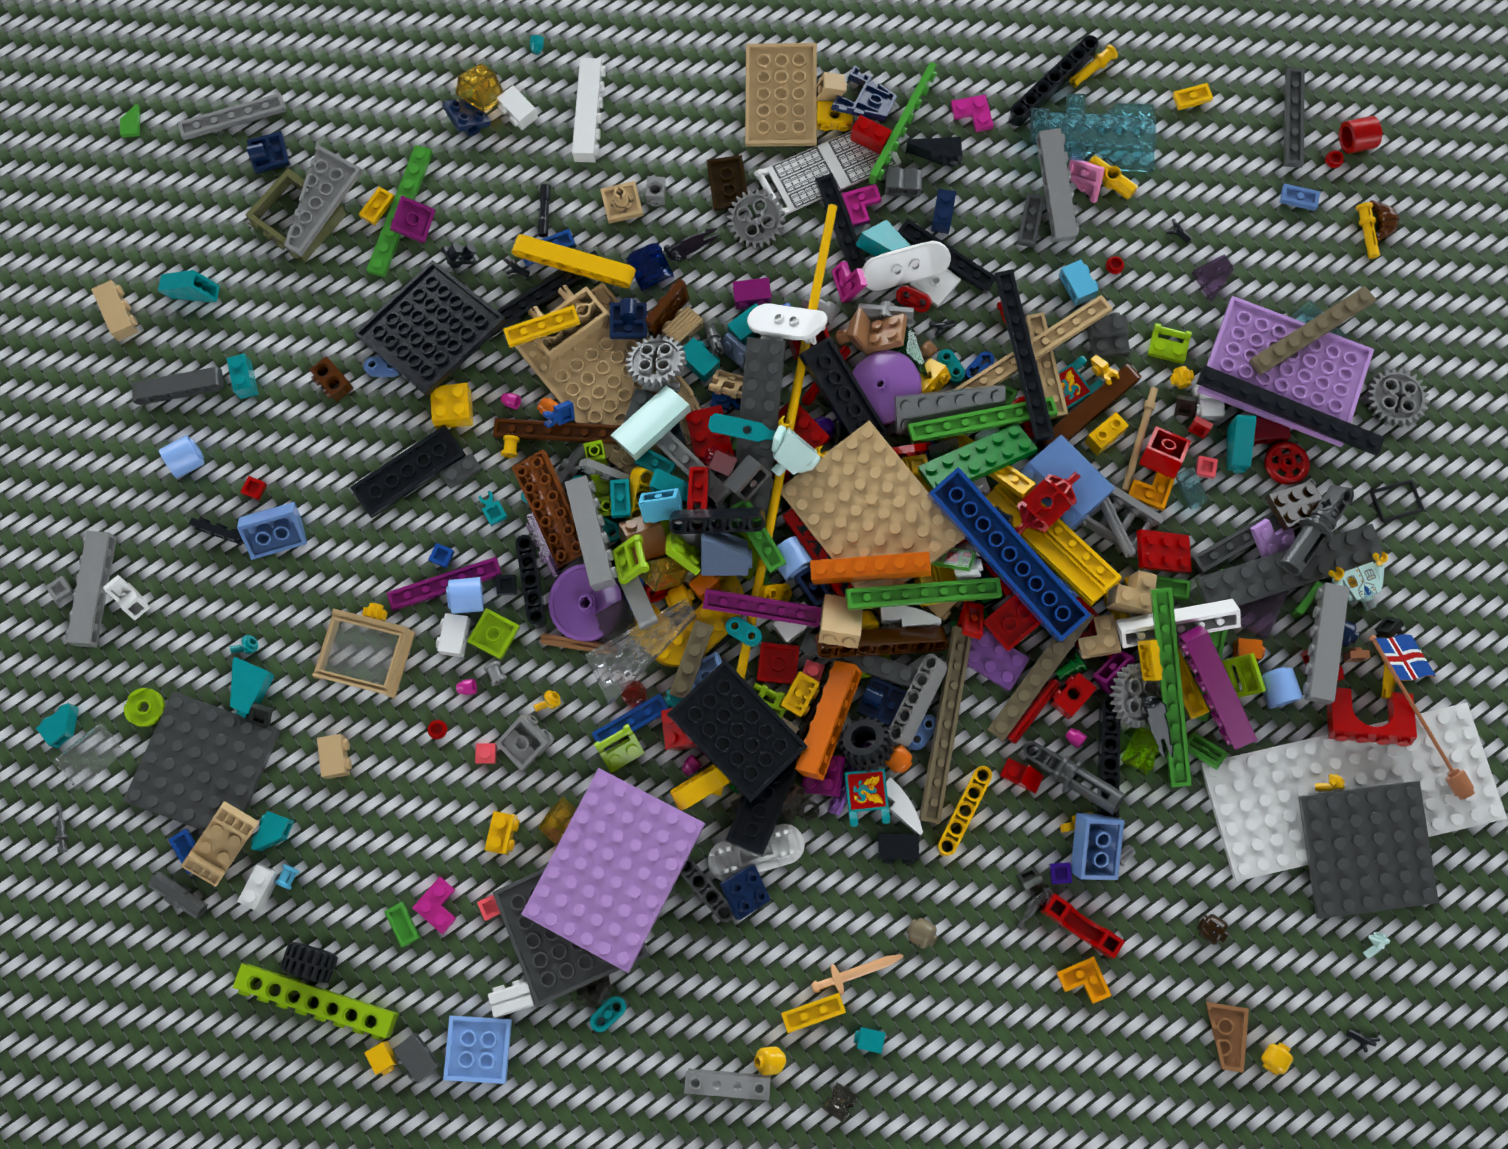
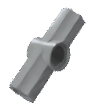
(885, 310)

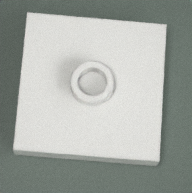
(937, 286)

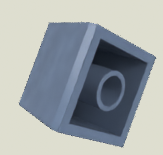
(724, 555)

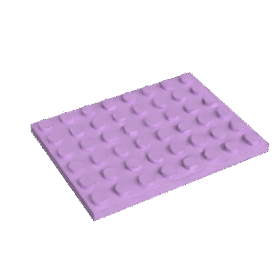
(1321, 376)
(613, 870)

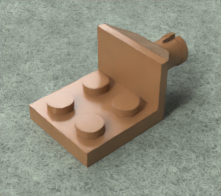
(874, 335)

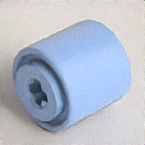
(182, 456)
(795, 557)
(465, 595)
(1281, 687)

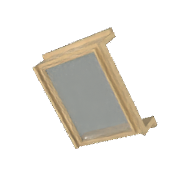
(364, 653)

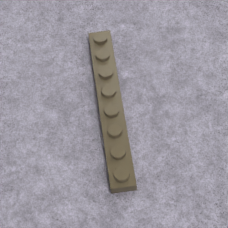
(1312, 331)
(1034, 683)

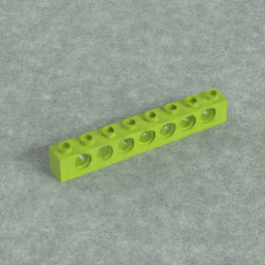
(249, 974)

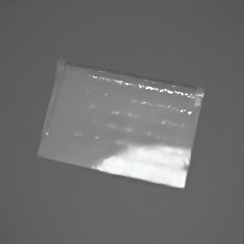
(88, 756)

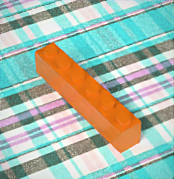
(870, 568)
(828, 720)

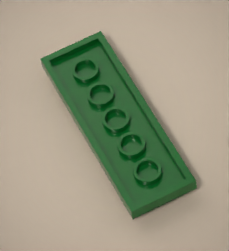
(981, 456)

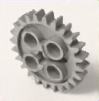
(741, 226)
(668, 363)
(1414, 401)
(1130, 695)

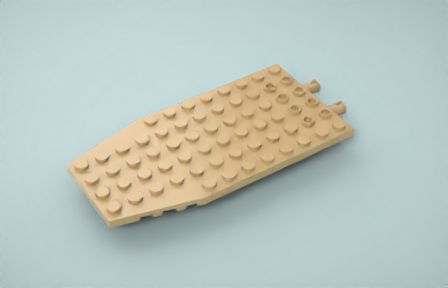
(592, 370)

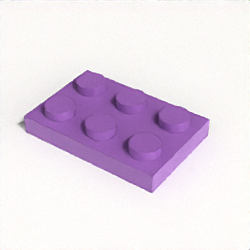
(994, 662)

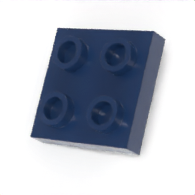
(466, 116)
(268, 152)
(628, 319)
(881, 701)
(745, 891)

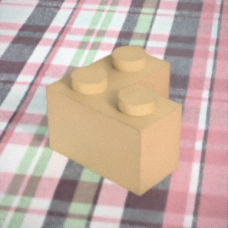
(1135, 597)

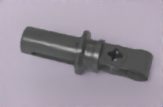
(1317, 529)
(1068, 772)

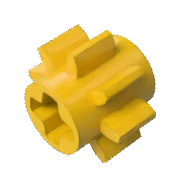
(1182, 377)
(375, 611)

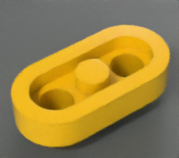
(777, 591)

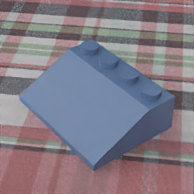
(1063, 460)

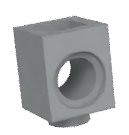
(655, 184)

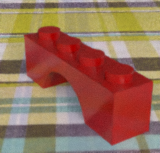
(1083, 928)

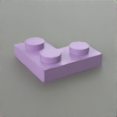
(1271, 542)

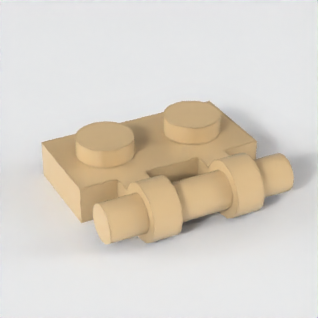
(727, 384)

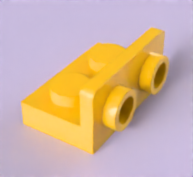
(1150, 660)
(800, 694)
(501, 833)

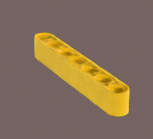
(573, 261)

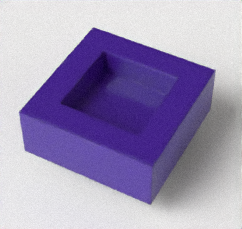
(1060, 873)

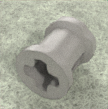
(495, 673)

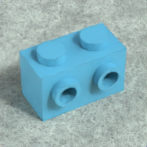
(1078, 282)
(659, 504)

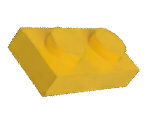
(1192, 96)
(376, 206)

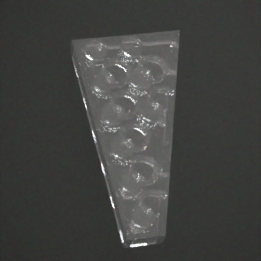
(628, 655)

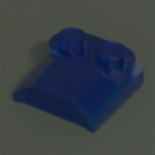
(649, 265)

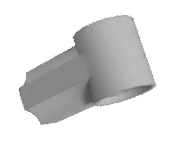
(827, 307)

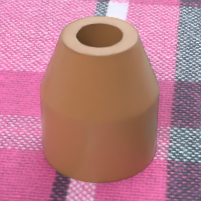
(928, 349)

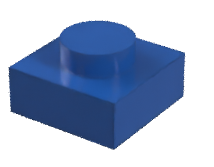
(441, 555)

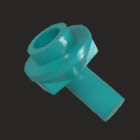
(248, 646)

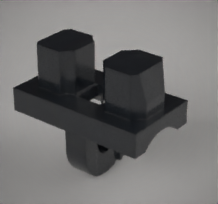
(453, 252)

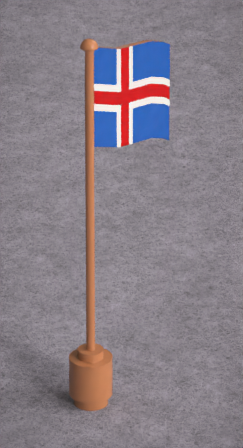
(1407, 664)

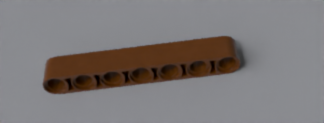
(1094, 405)
(890, 641)

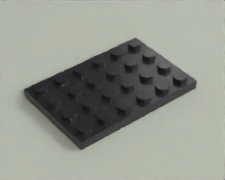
(737, 730)

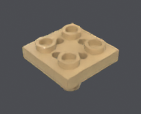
(619, 198)

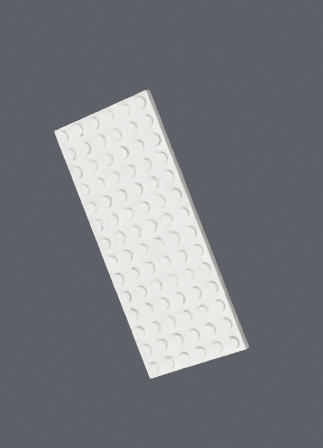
(1259, 790)

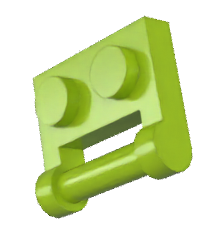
(1169, 349)
(625, 560)
(1248, 674)
(621, 753)

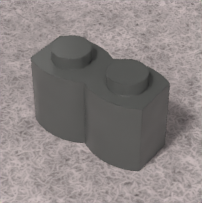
(903, 182)

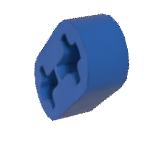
(976, 364)

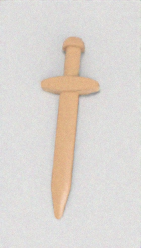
(839, 978)

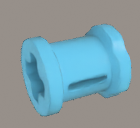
(287, 876)

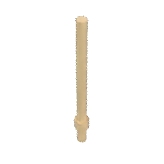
(1149, 406)

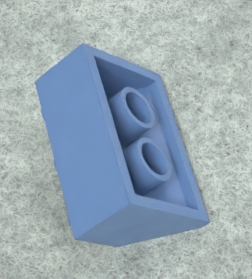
(272, 530)
(1097, 847)

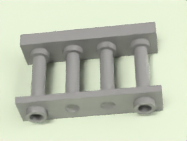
(1135, 509)
(727, 1084)

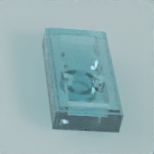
(1191, 488)

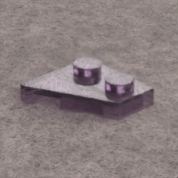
(1213, 275)

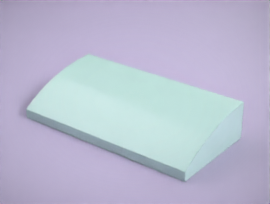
(651, 422)

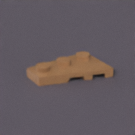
(1230, 1034)

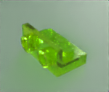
(1141, 750)

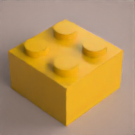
(452, 406)

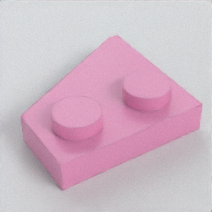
(1087, 177)

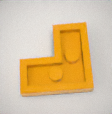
(1155, 494)
(1086, 974)

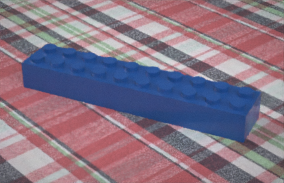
(1008, 555)

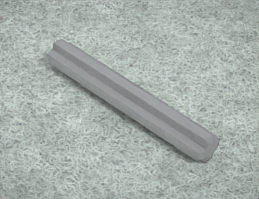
(1117, 528)

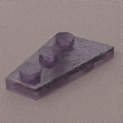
(539, 541)

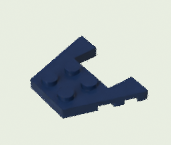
(873, 101)

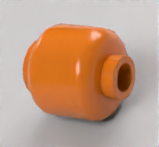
(900, 759)

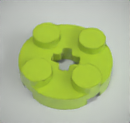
(134, 704)

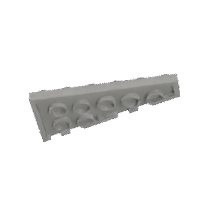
(321, 194)

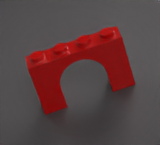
(1345, 726)

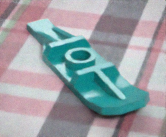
(734, 427)

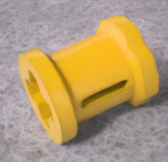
(510, 446)

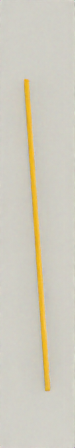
(791, 414)

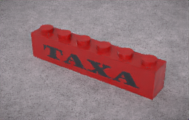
(812, 546)

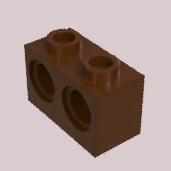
(332, 378)

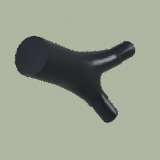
(1179, 231)
(516, 268)
(942, 325)
(1363, 1040)

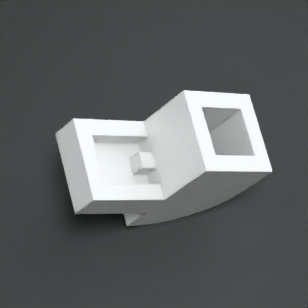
(127, 597)

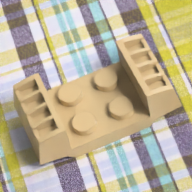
(220, 844)

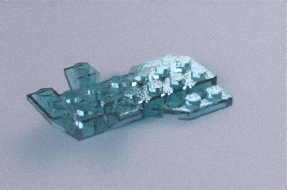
(1083, 131)

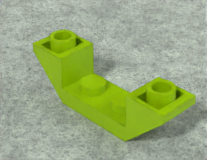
(596, 452)

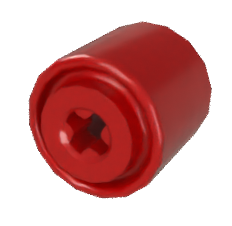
(1360, 134)

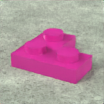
(974, 107)
(858, 200)
(848, 283)
(431, 906)

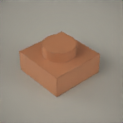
(1356, 655)

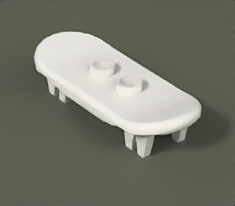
(906, 265)
(787, 322)
(783, 849)

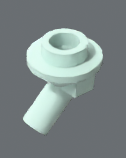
(1379, 941)

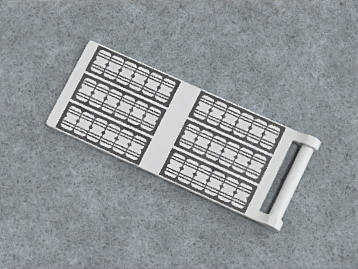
(797, 174)

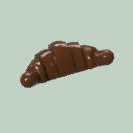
(1386, 219)

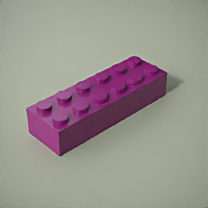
(1217, 687)

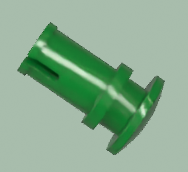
(1070, 668)

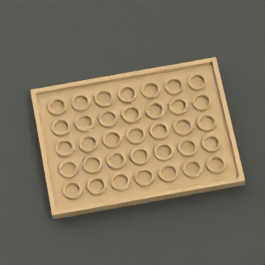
(869, 504)

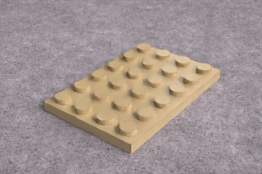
(781, 94)

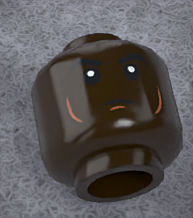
(1213, 929)

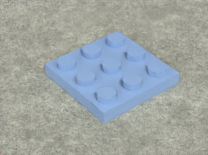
(477, 1049)

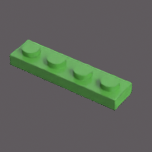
(764, 543)

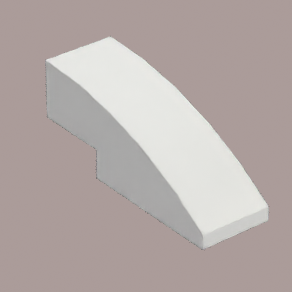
(908, 616)
(902, 807)

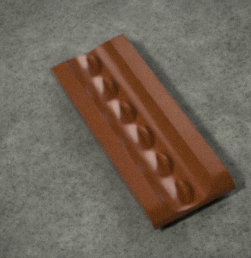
(549, 506)

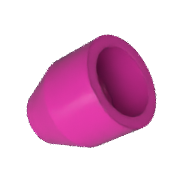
(511, 400)
(467, 687)
(1076, 737)
(691, 765)

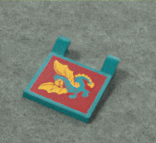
(1073, 384)
(867, 792)

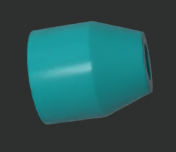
(536, 44)

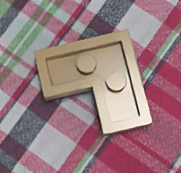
(1104, 643)

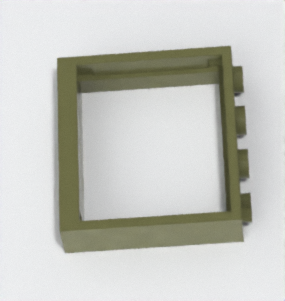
(268, 200)

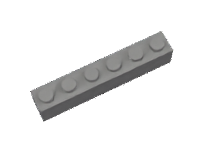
(1056, 185)
(591, 534)
(89, 594)
(1326, 643)

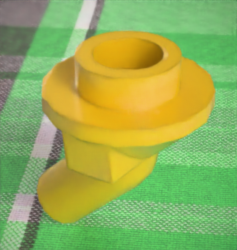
(552, 701)
(1334, 782)

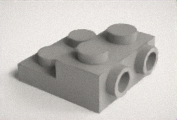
(524, 741)

